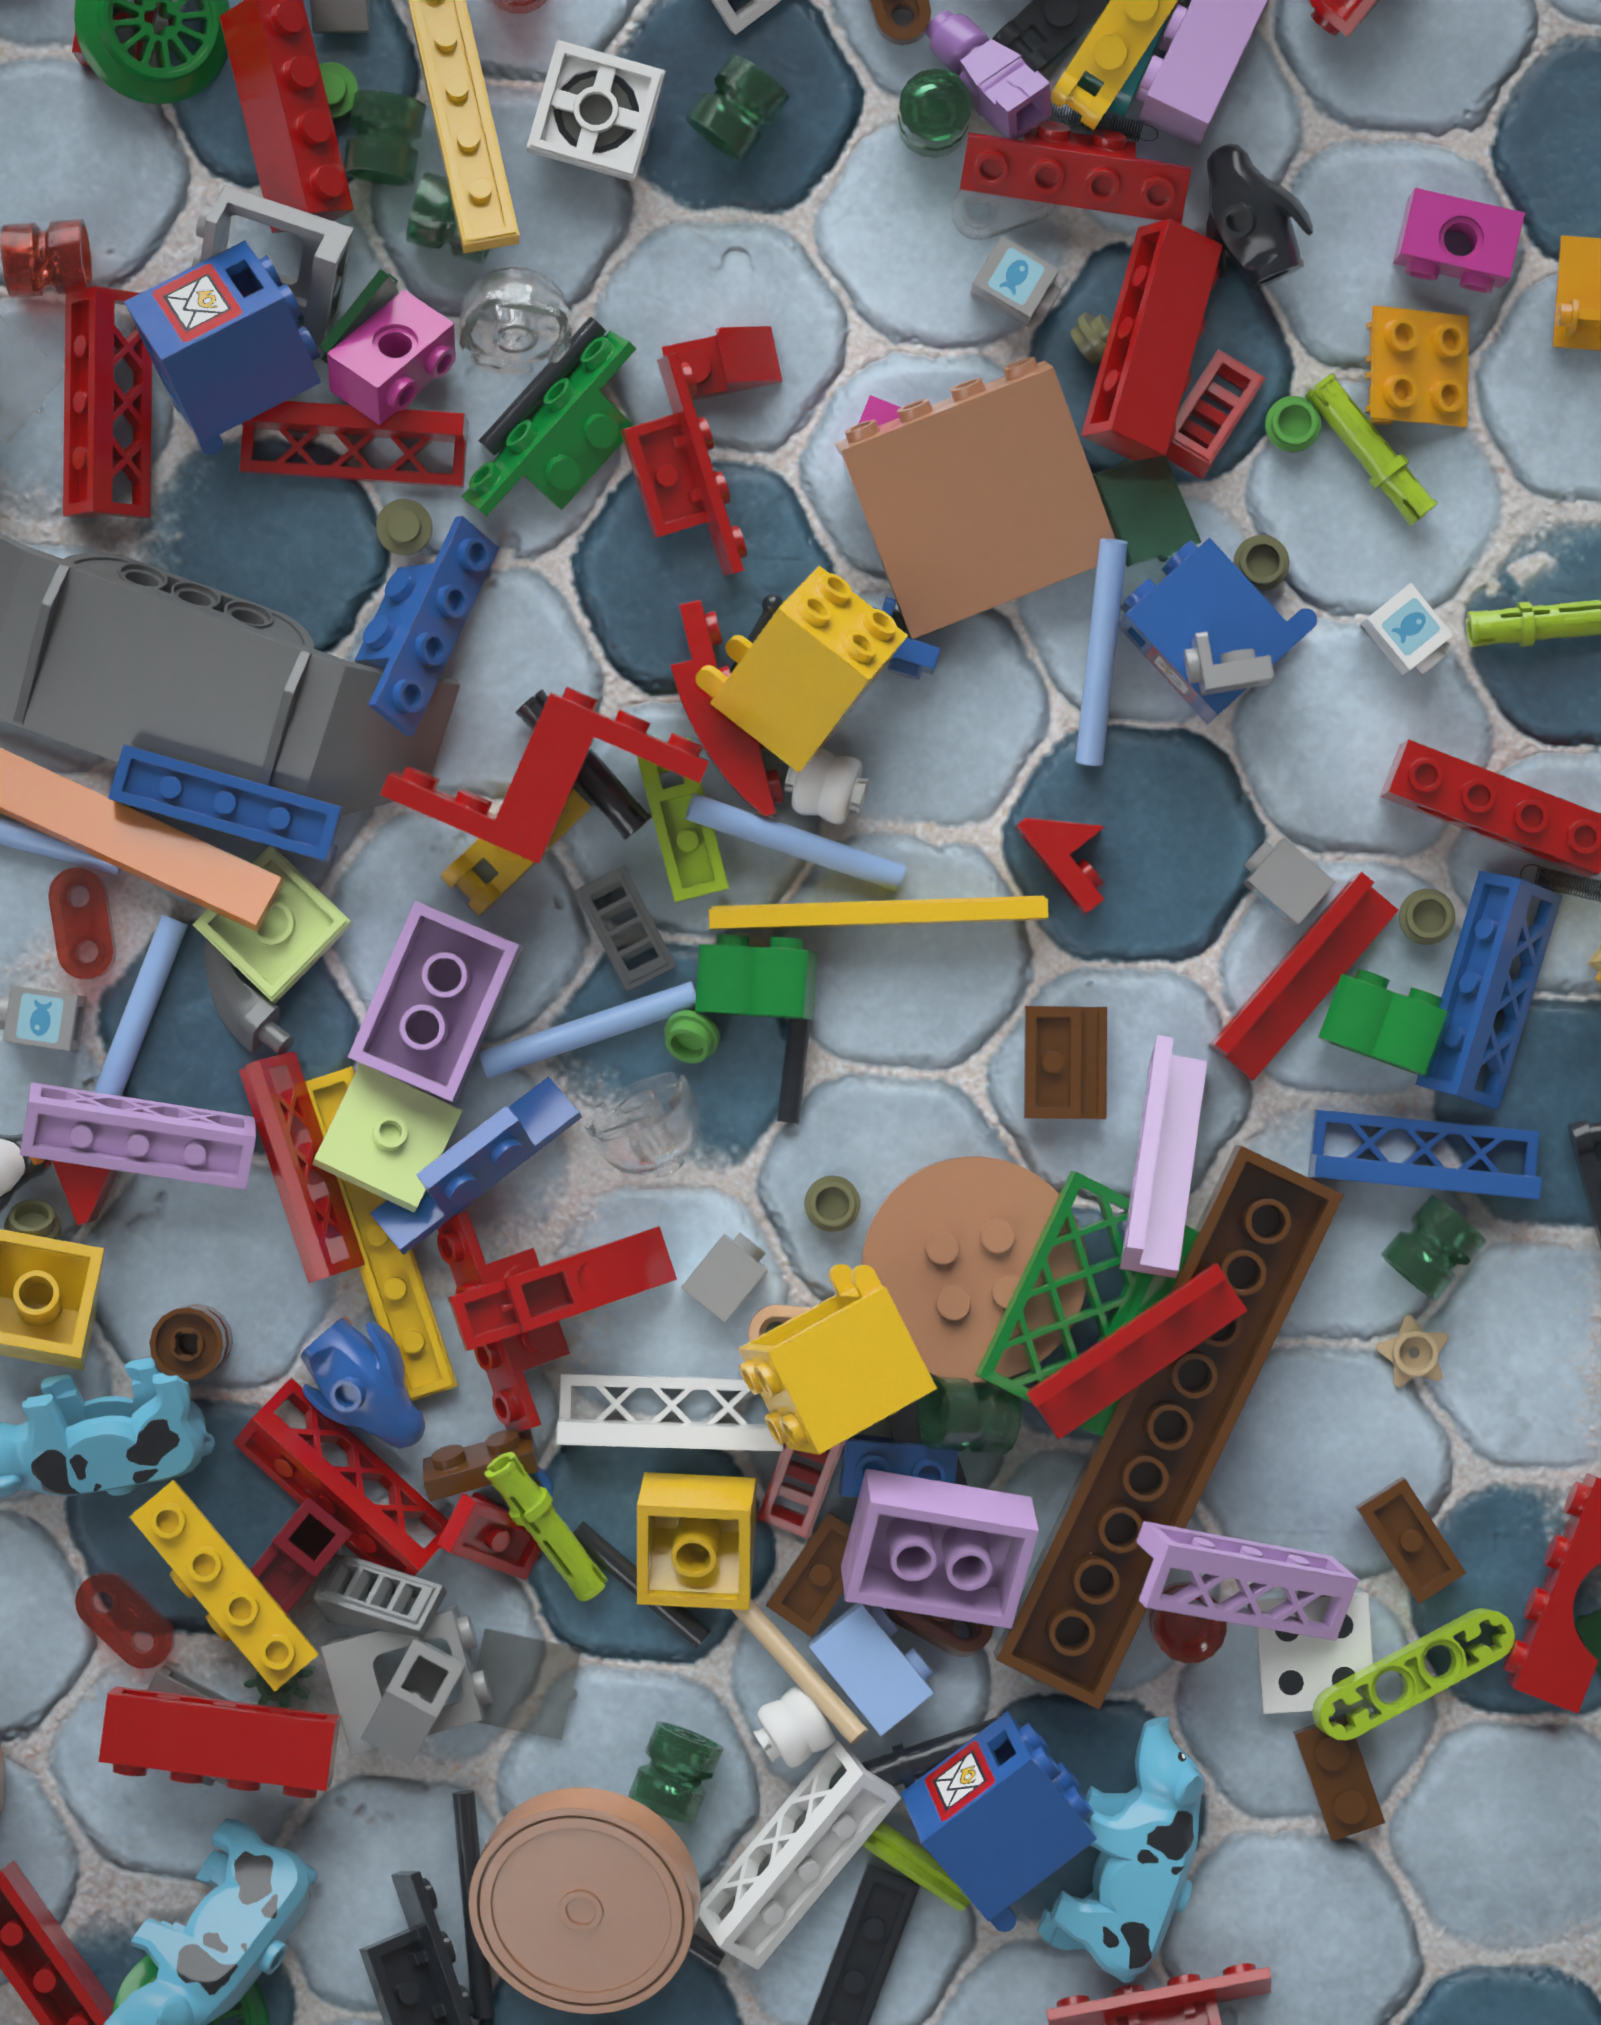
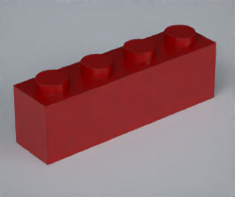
(286, 107)
(1152, 340)
(219, 1740)
(44, 1961)

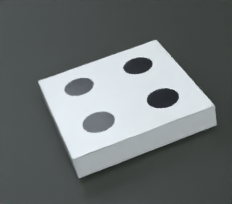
(1302, 1666)

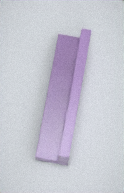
(138, 1136)
(1163, 1162)
(1245, 1561)

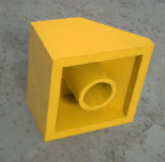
(47, 1298)
(696, 1540)

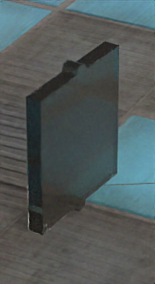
(528, 1682)

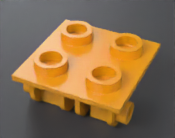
(1578, 294)
(1418, 367)

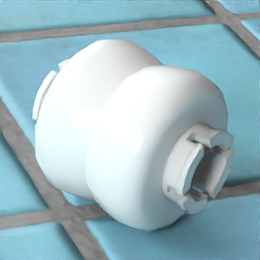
(828, 787)
(793, 1728)

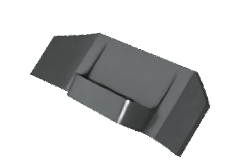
(167, 665)

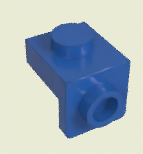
(912, 656)

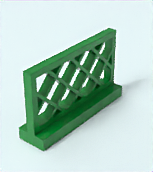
(1137, 1294)

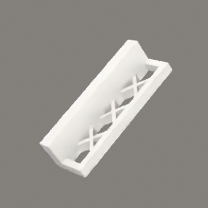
(657, 1432)
(800, 1861)

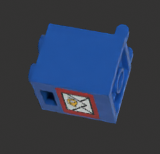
(225, 341)
(1211, 596)
(1000, 1816)

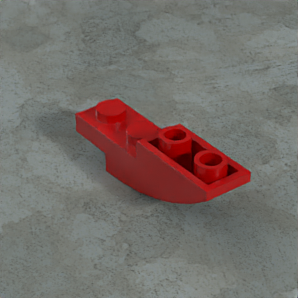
(725, 743)
(562, 1288)

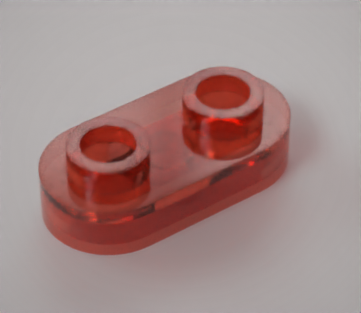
(82, 924)
(128, 1615)

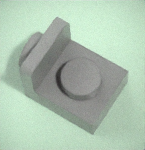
(1237, 668)

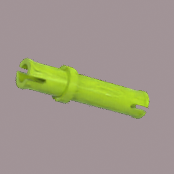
(1371, 450)
(1533, 623)
(533, 1509)

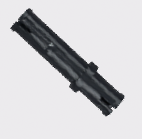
(597, 780)
(913, 1762)

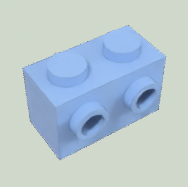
(873, 1666)

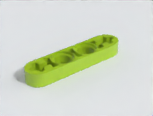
(1410, 1666)

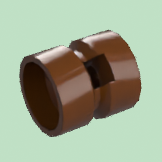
(191, 1342)

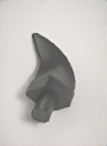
(243, 1010)

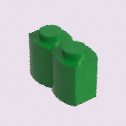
(756, 980)
(1386, 1024)

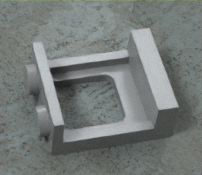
(323, 256)
(357, 1685)

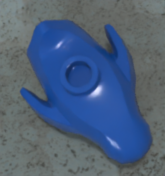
(363, 1383)

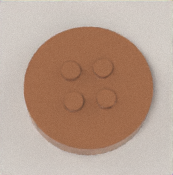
(953, 1253)
(584, 1900)

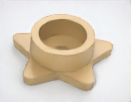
(1428, 1345)

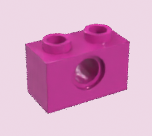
(1489, 228)
(392, 357)

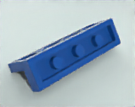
(226, 803)
(1482, 986)
(1425, 1176)

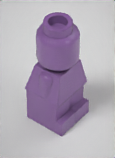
(997, 78)

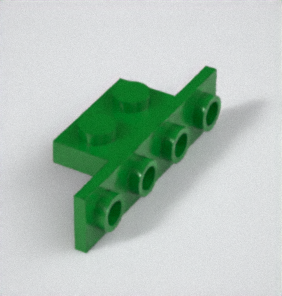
(564, 438)

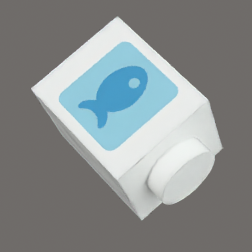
(1408, 631)

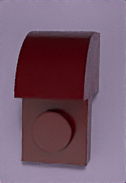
(300, 1553)

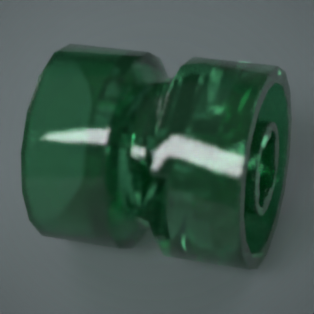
(737, 108)
(934, 113)
(384, 138)
(434, 220)
(1433, 1247)
(969, 1415)
(675, 1772)

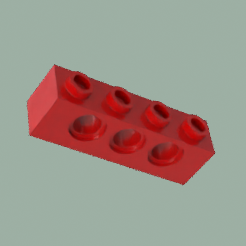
(1495, 807)

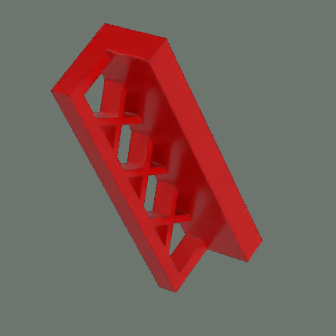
(91, 408)
(346, 420)
(1304, 976)
(291, 1143)
(1136, 1351)
(303, 1472)

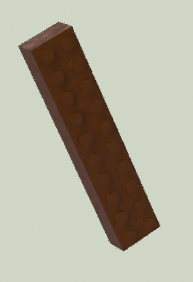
(1166, 1434)

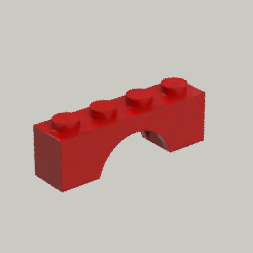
(1551, 1657)

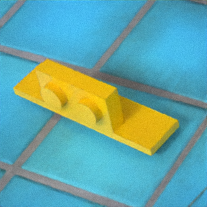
(224, 1586)

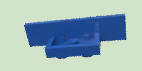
(422, 623)
(479, 1163)

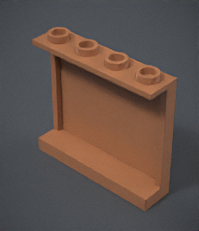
(977, 496)

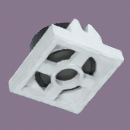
(596, 114)

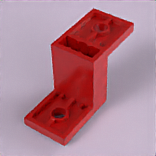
(544, 775)

